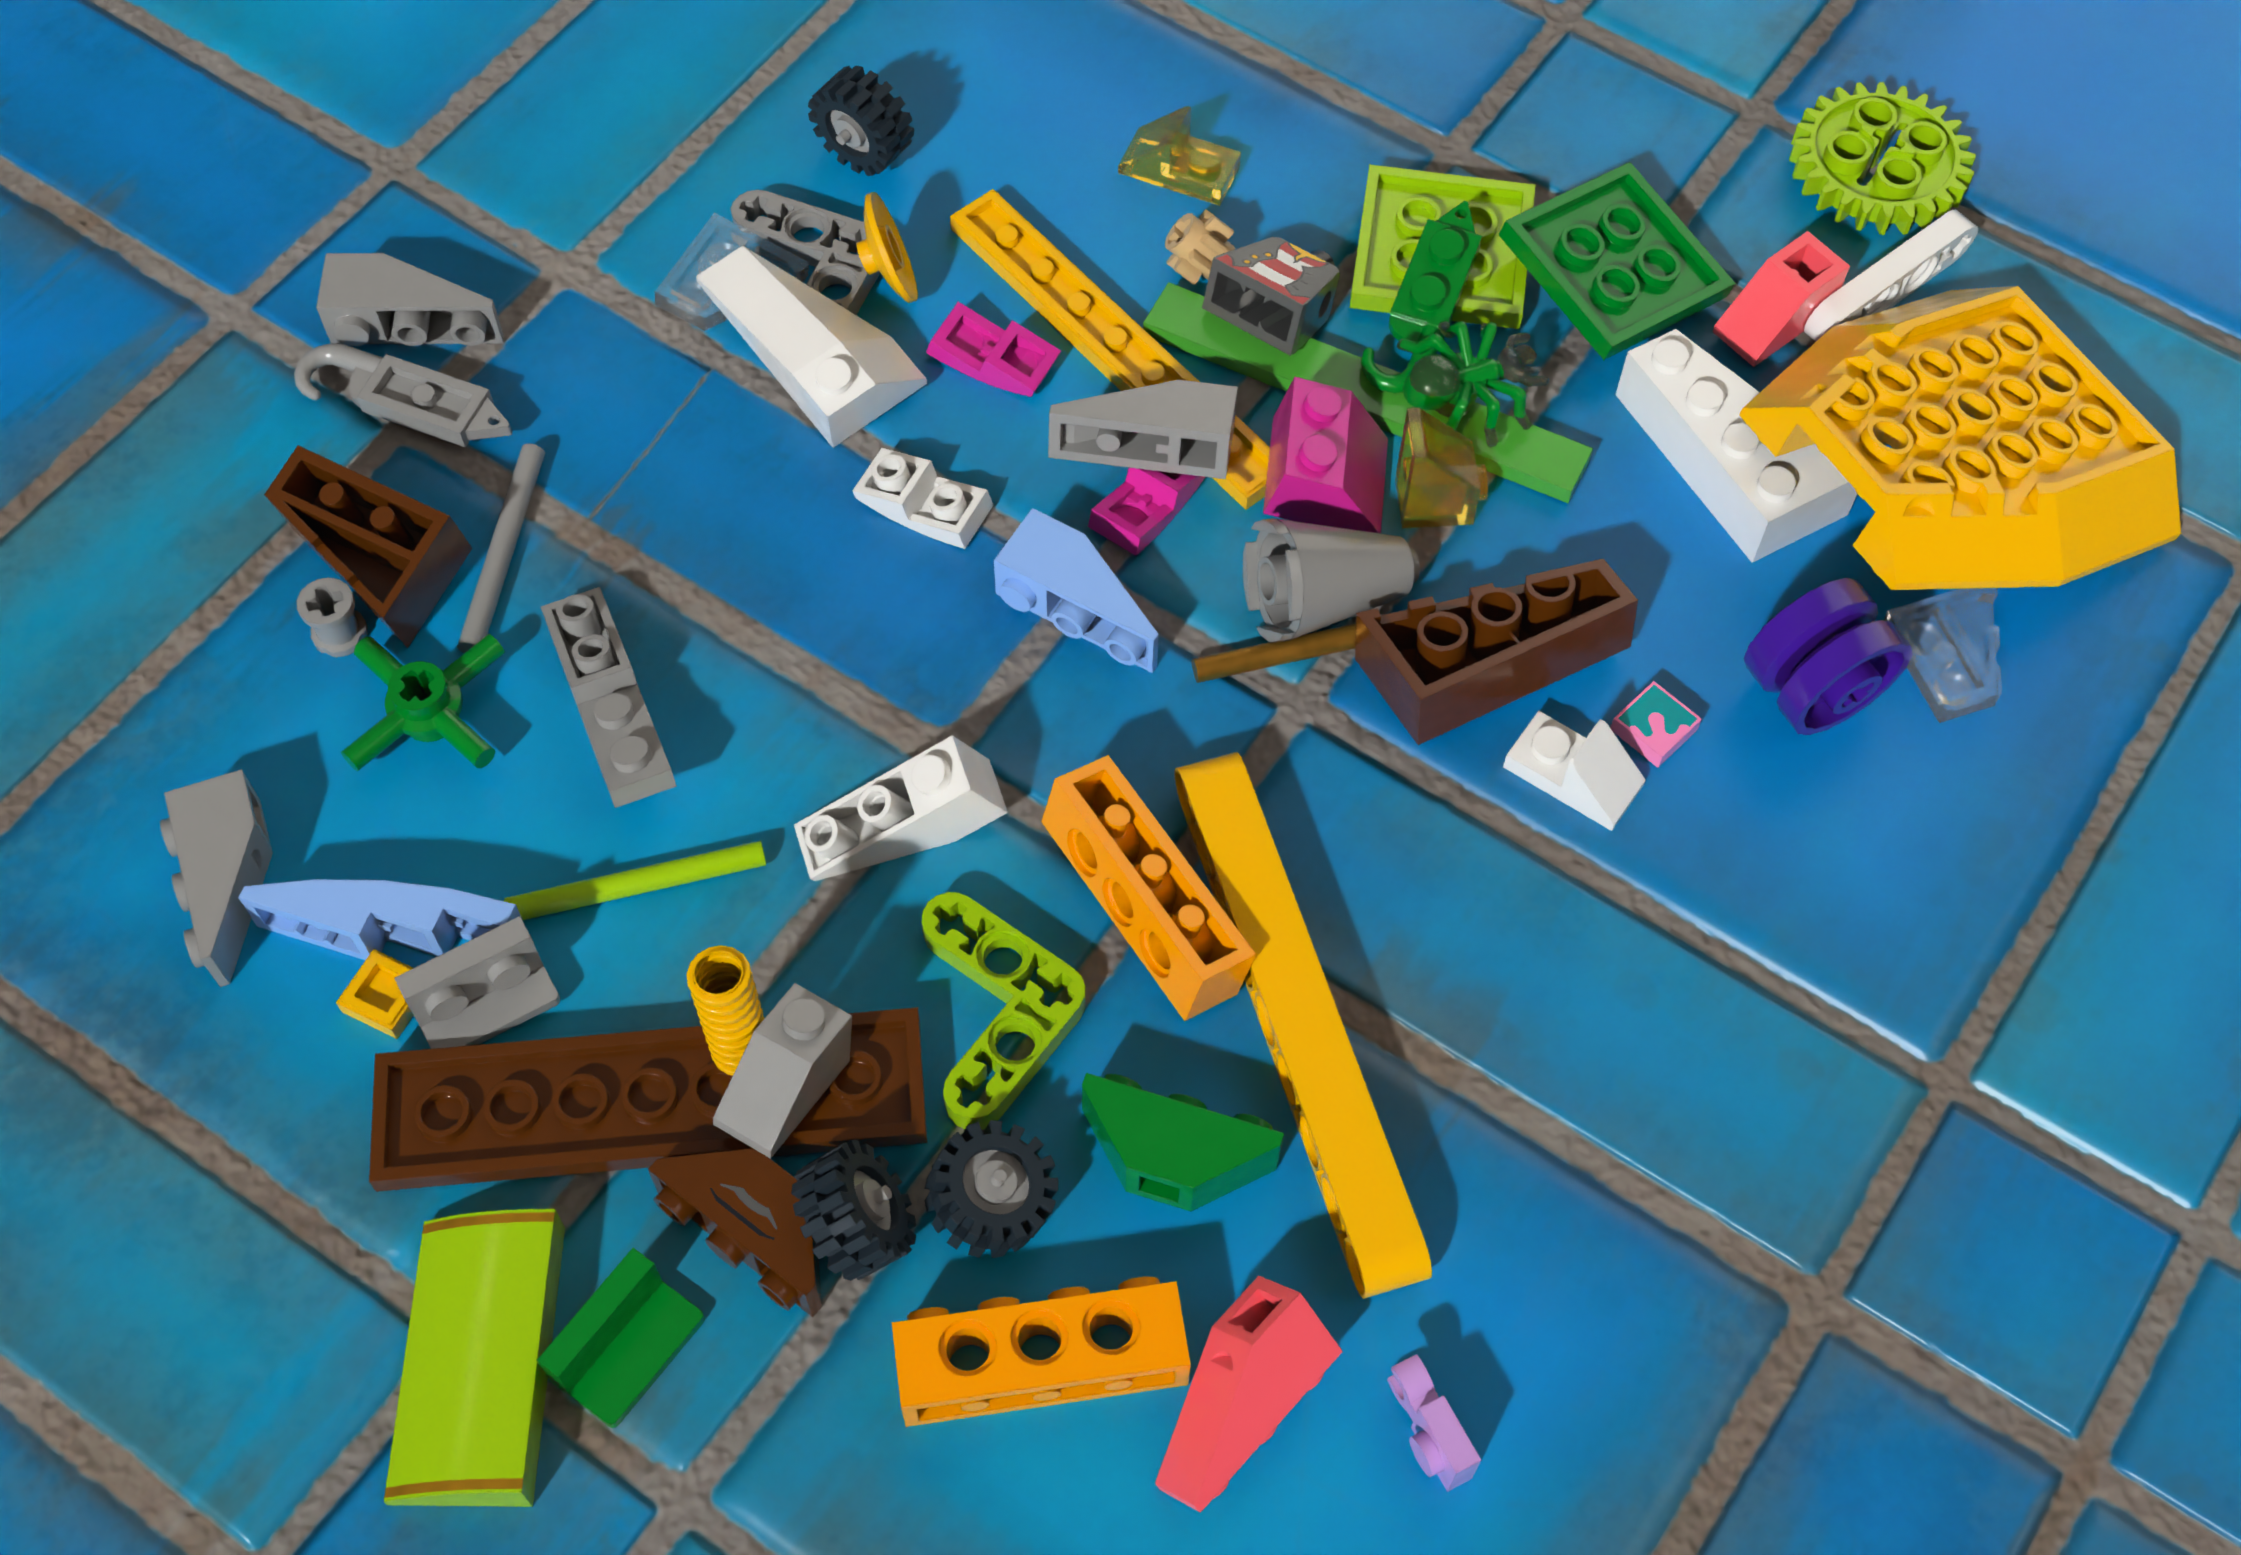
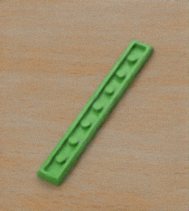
(1522, 456)

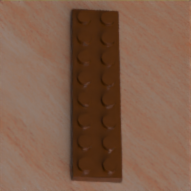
(615, 1104)

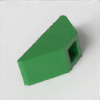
(1174, 1145)

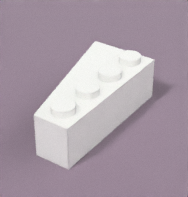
(1693, 417)

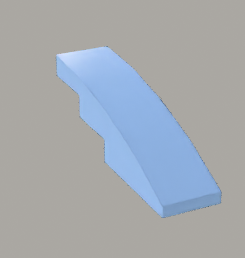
(368, 913)

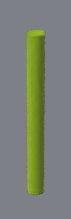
(639, 880)

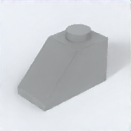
(785, 1070)

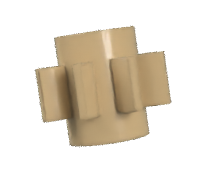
(1196, 244)

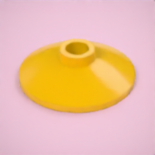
(885, 250)

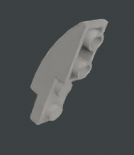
(608, 697)

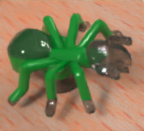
(1456, 380)

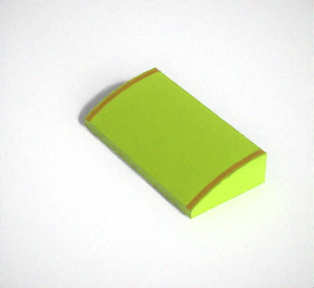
(470, 1364)

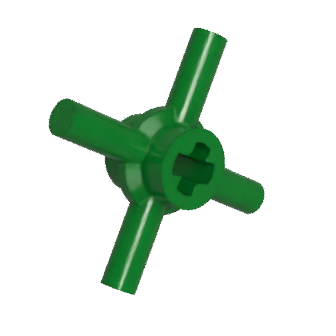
(423, 702)

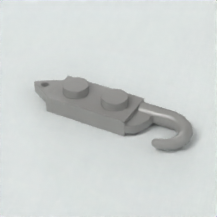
(408, 394)

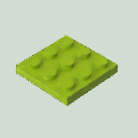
(1392, 223)

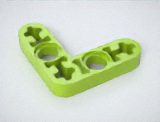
(1023, 1009)

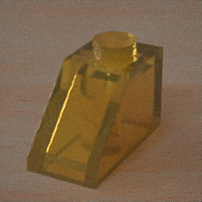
(1437, 474)

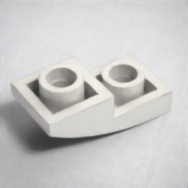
(915, 497)

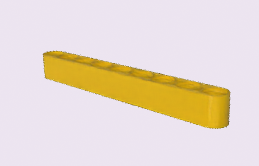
(1304, 1030)

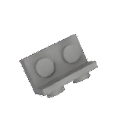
(479, 988)

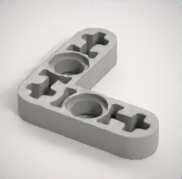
(828, 255)

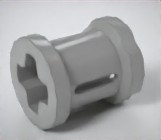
(329, 611)

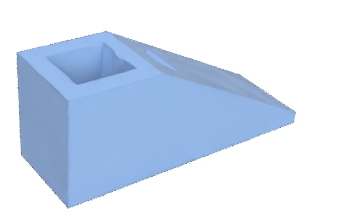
(1067, 582)

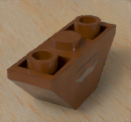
(749, 1218)

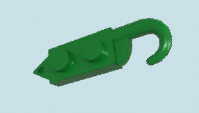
(1429, 289)

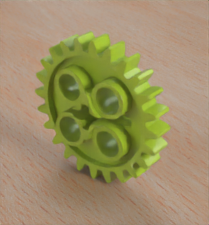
(1913, 180)

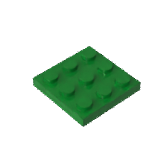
(1616, 260)

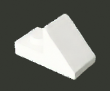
(1579, 771)

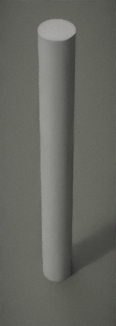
(501, 547)

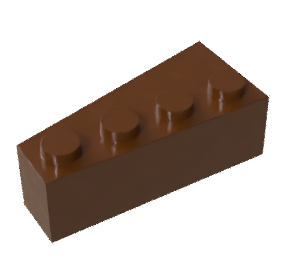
(1492, 647)

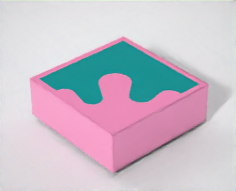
(1655, 724)

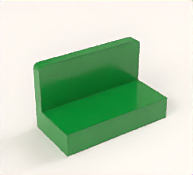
(621, 1340)

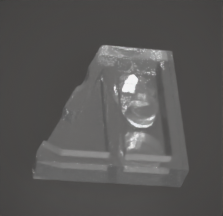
(718, 238)
(1953, 650)

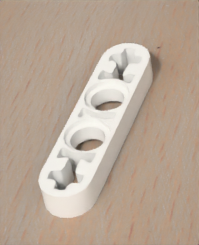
(1896, 274)

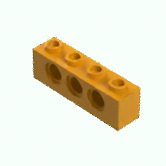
(1147, 887)
(1011, 1381)

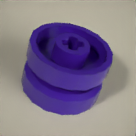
(1827, 656)

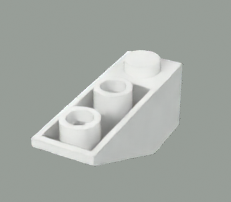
(903, 811)

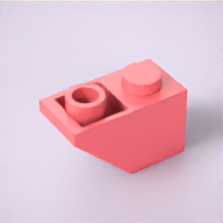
(1781, 298)

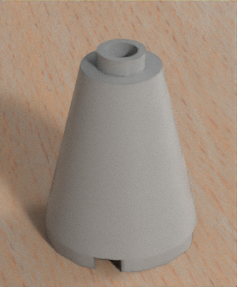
(1321, 574)

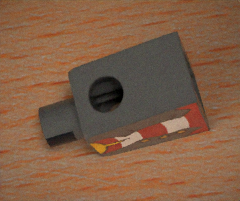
(1273, 291)

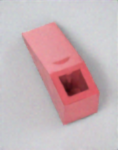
(1246, 1382)

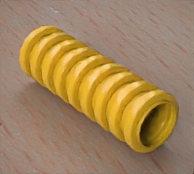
(725, 1003)

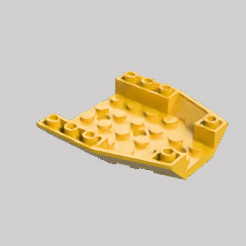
(1998, 500)

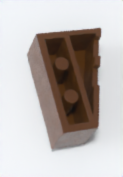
(373, 537)

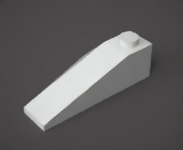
(819, 352)

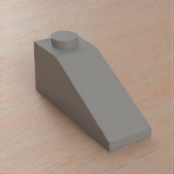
(1151, 427)

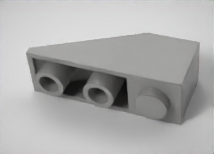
(392, 302)
(220, 849)

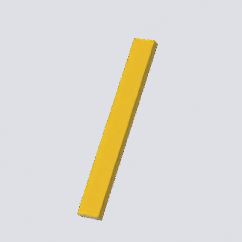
(1092, 321)

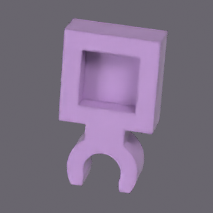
(1439, 1438)

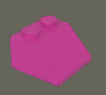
(1326, 459)

